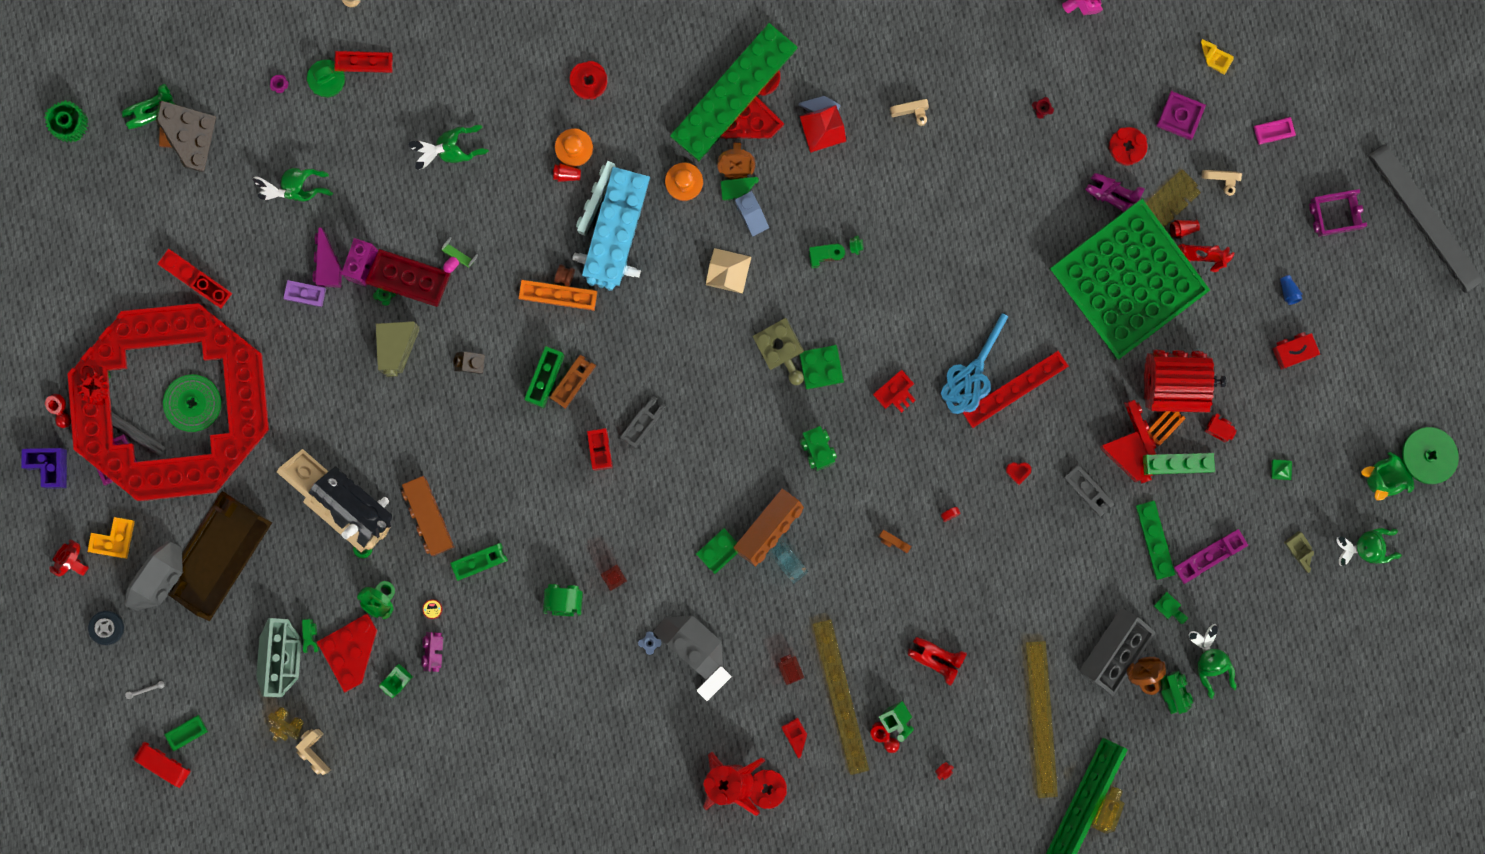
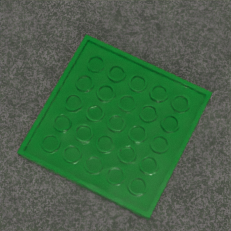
(1129, 279)

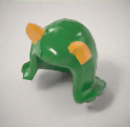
(1388, 477)

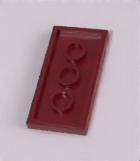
(408, 278)

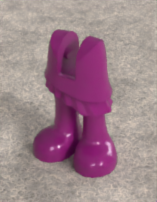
(1110, 186)

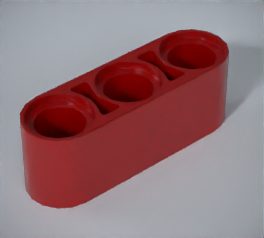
(161, 765)

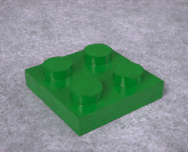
(821, 367)

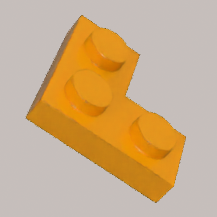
(117, 543)

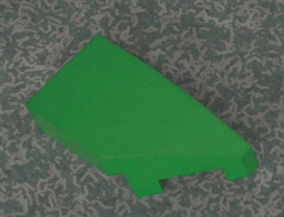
(736, 188)

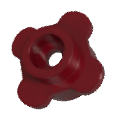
(1043, 102)

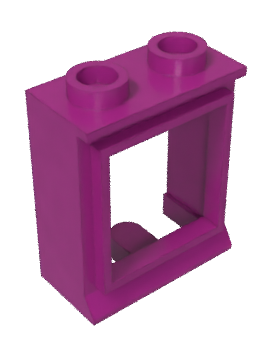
(1355, 209)

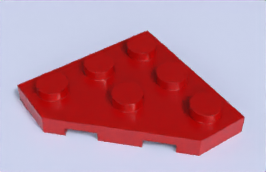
(754, 123)
(350, 651)

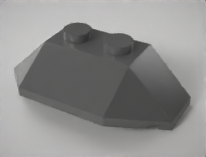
(155, 578)
(692, 643)

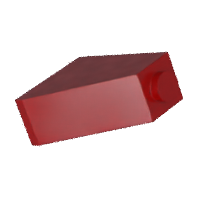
(1128, 455)

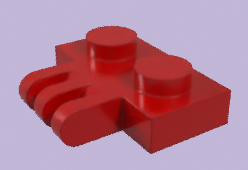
(895, 392)

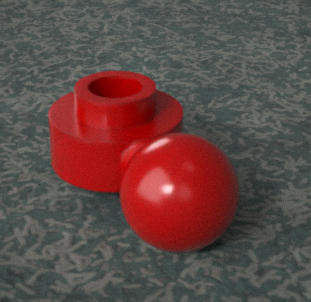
(62, 419)
(890, 744)

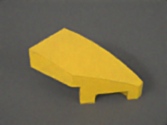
(1216, 58)

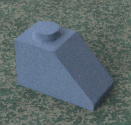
(751, 213)

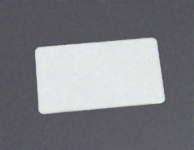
(714, 683)

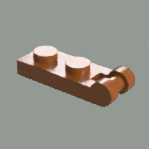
(572, 382)

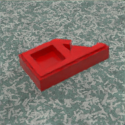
(796, 735)

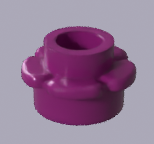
(275, 80)

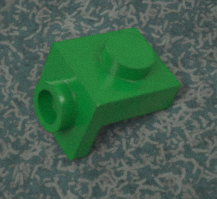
(395, 681)

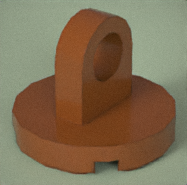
(736, 163)
(1147, 672)

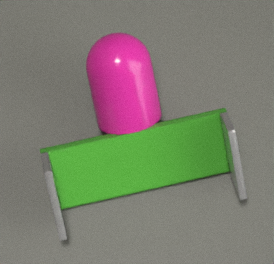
(456, 257)

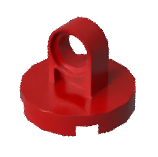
(67, 559)

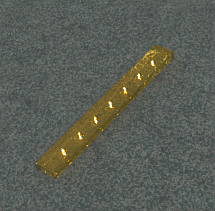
(840, 697)
(1041, 719)

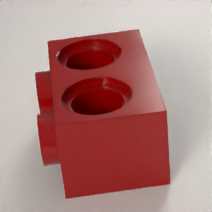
(599, 449)

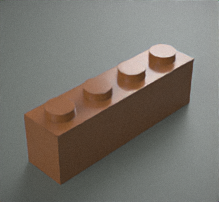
(427, 515)
(769, 527)

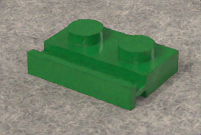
(718, 551)

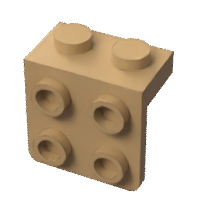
(306, 752)

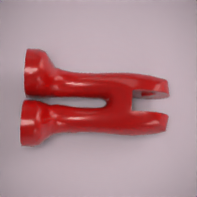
(926, 659)

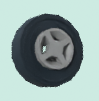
(100, 631)

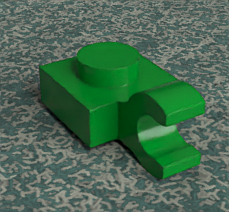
(1169, 607)
(309, 631)

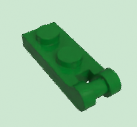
(478, 562)

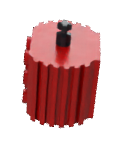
(1180, 381)

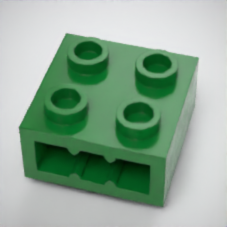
(816, 444)

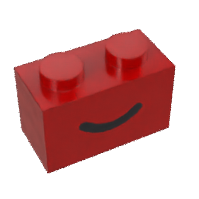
(1296, 351)

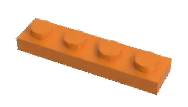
(558, 295)

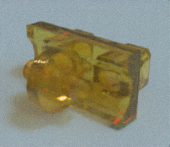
(277, 720)

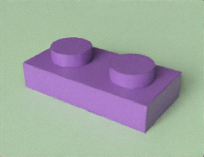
(304, 293)

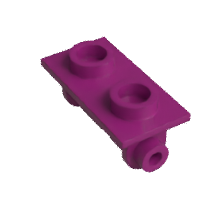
(430, 659)

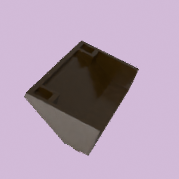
(218, 555)

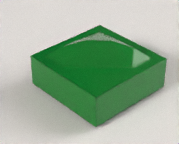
(1281, 470)

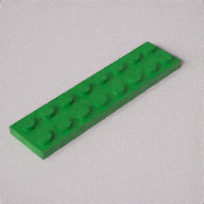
(733, 92)

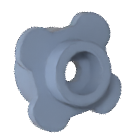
(644, 643)

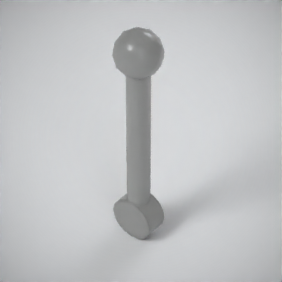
(129, 695)

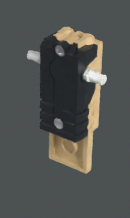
(338, 501)

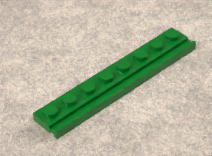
(1088, 798)

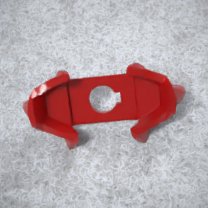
(1214, 255)

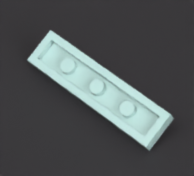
(591, 206)

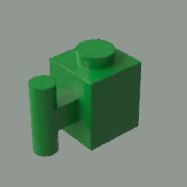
(895, 718)

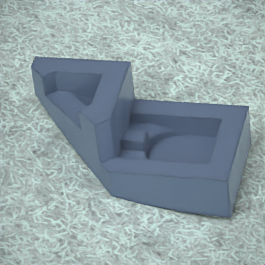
(818, 103)

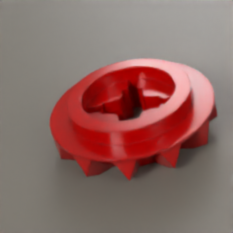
(97, 395)

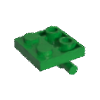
(1177, 692)

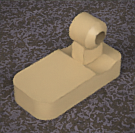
(917, 106)
(1229, 176)

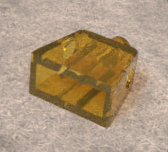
(1105, 819)

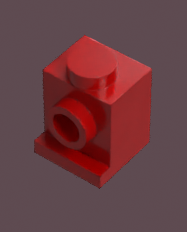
(1220, 428)

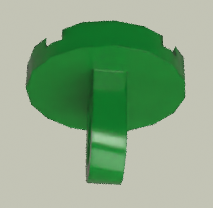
(324, 79)
(375, 602)

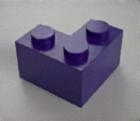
(51, 463)

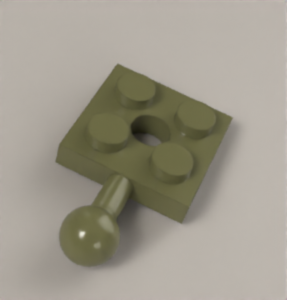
(790, 349)

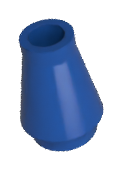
(1290, 290)

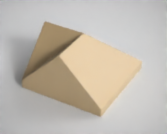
(728, 270)

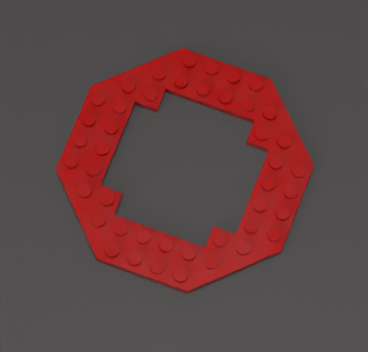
(174, 476)

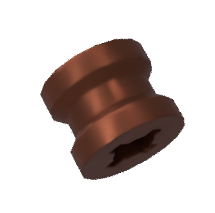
(564, 275)

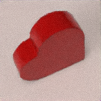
(1018, 472)

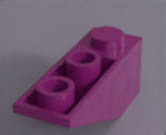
(328, 267)

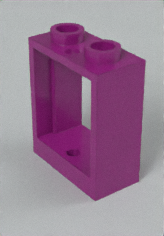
(359, 256)

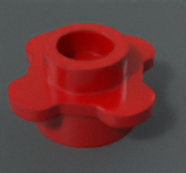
(944, 771)

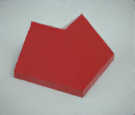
(823, 128)

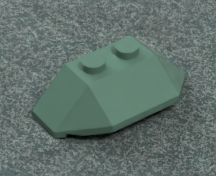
(278, 657)

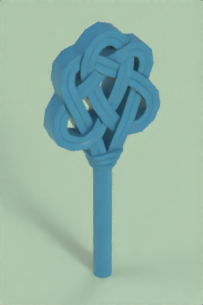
(955, 385)

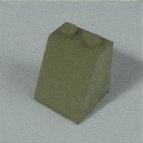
(394, 346)

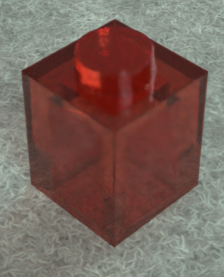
(614, 578)
(790, 669)

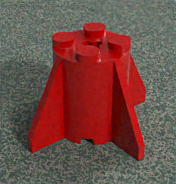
(730, 784)

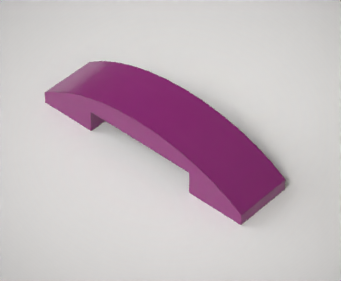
(1210, 556)

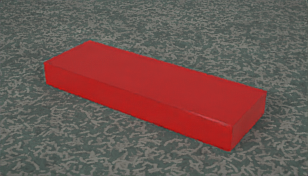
(363, 61)

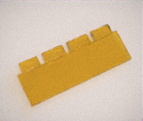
(1172, 197)

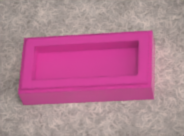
(1274, 131)

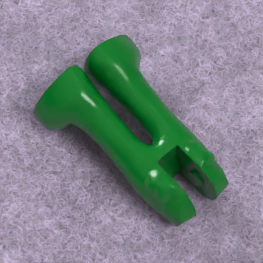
(139, 109)

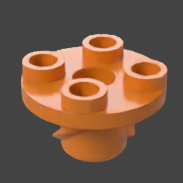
(573, 147)
(684, 181)

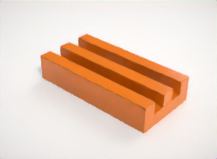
(1176, 414)

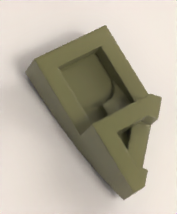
(1300, 549)

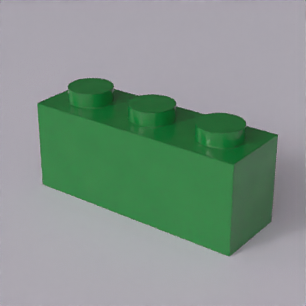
(544, 377)

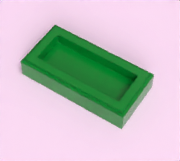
(186, 733)

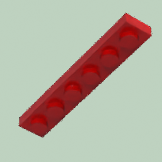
(1016, 389)

